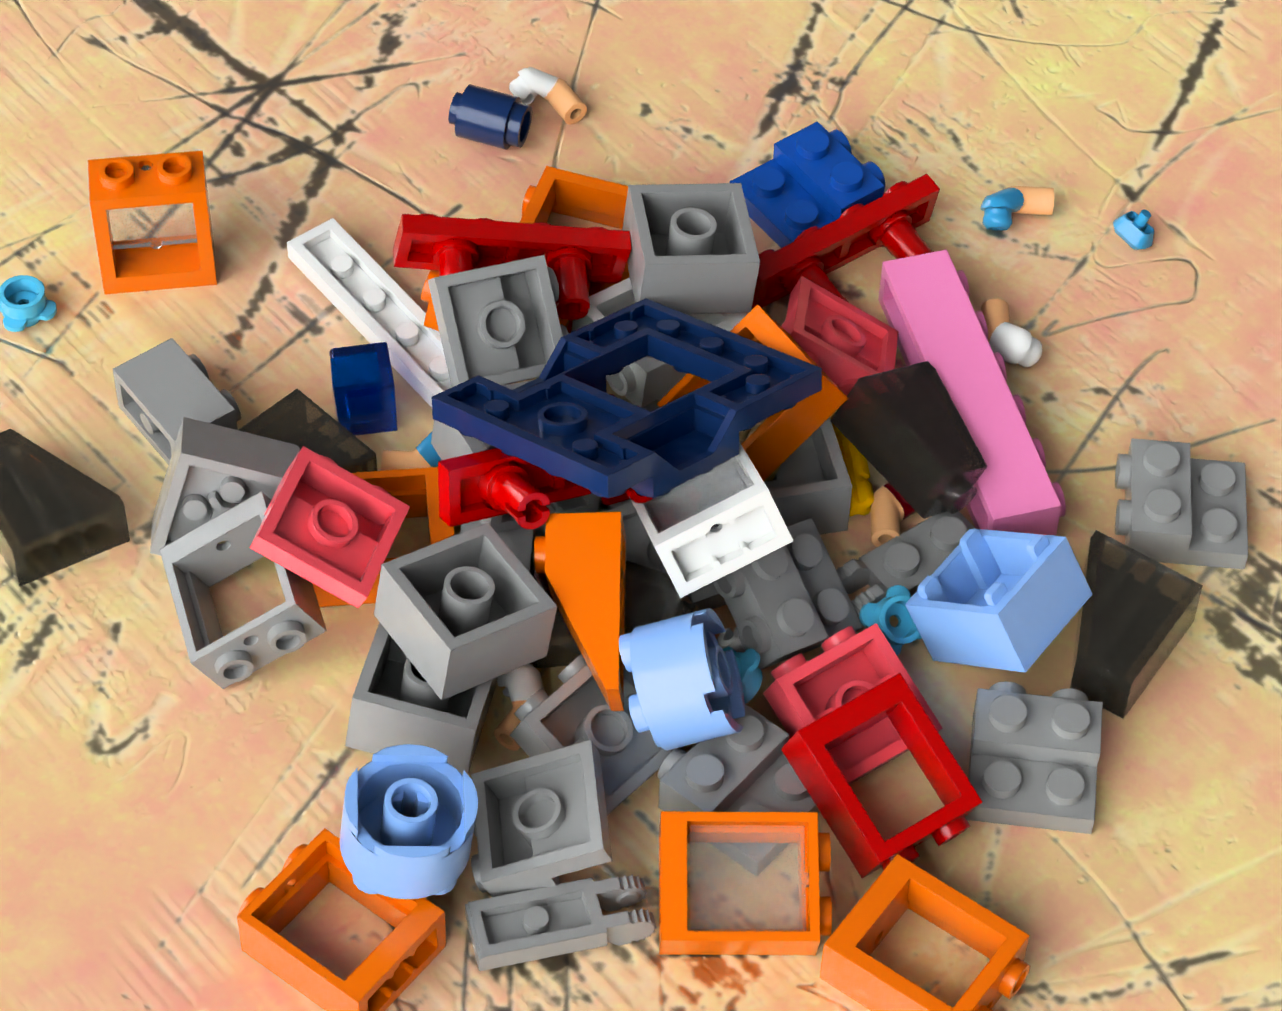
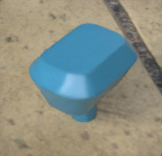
(1135, 229)

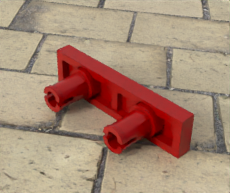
(859, 230)
(471, 244)
(500, 484)

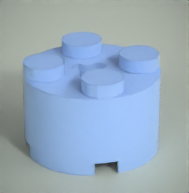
(683, 680)
(408, 823)

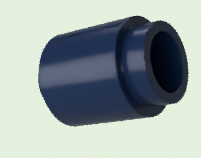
(490, 117)

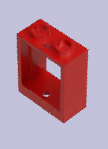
(838, 803)

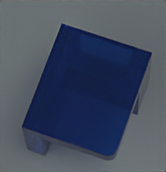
(363, 388)

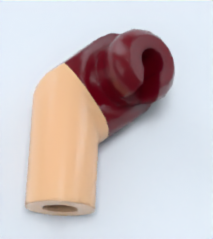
(886, 514)

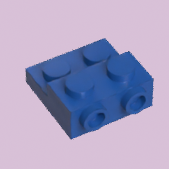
(808, 183)

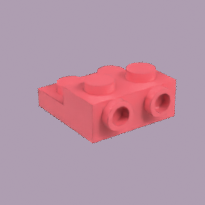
(839, 335)
(330, 526)
(844, 671)

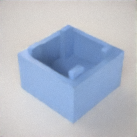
(999, 599)

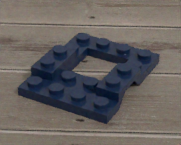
(610, 445)

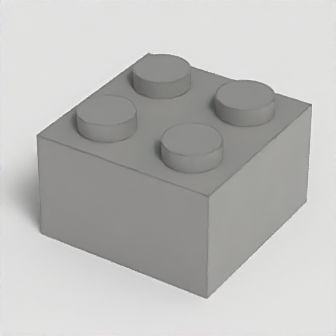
(691, 247)
(464, 610)
(400, 708)

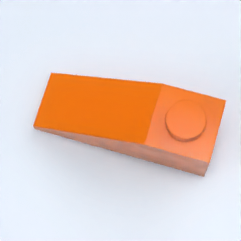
(587, 581)

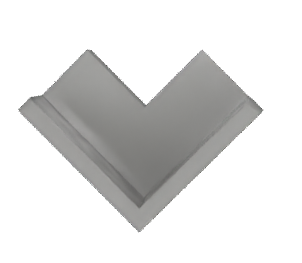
(212, 473)
(814, 483)

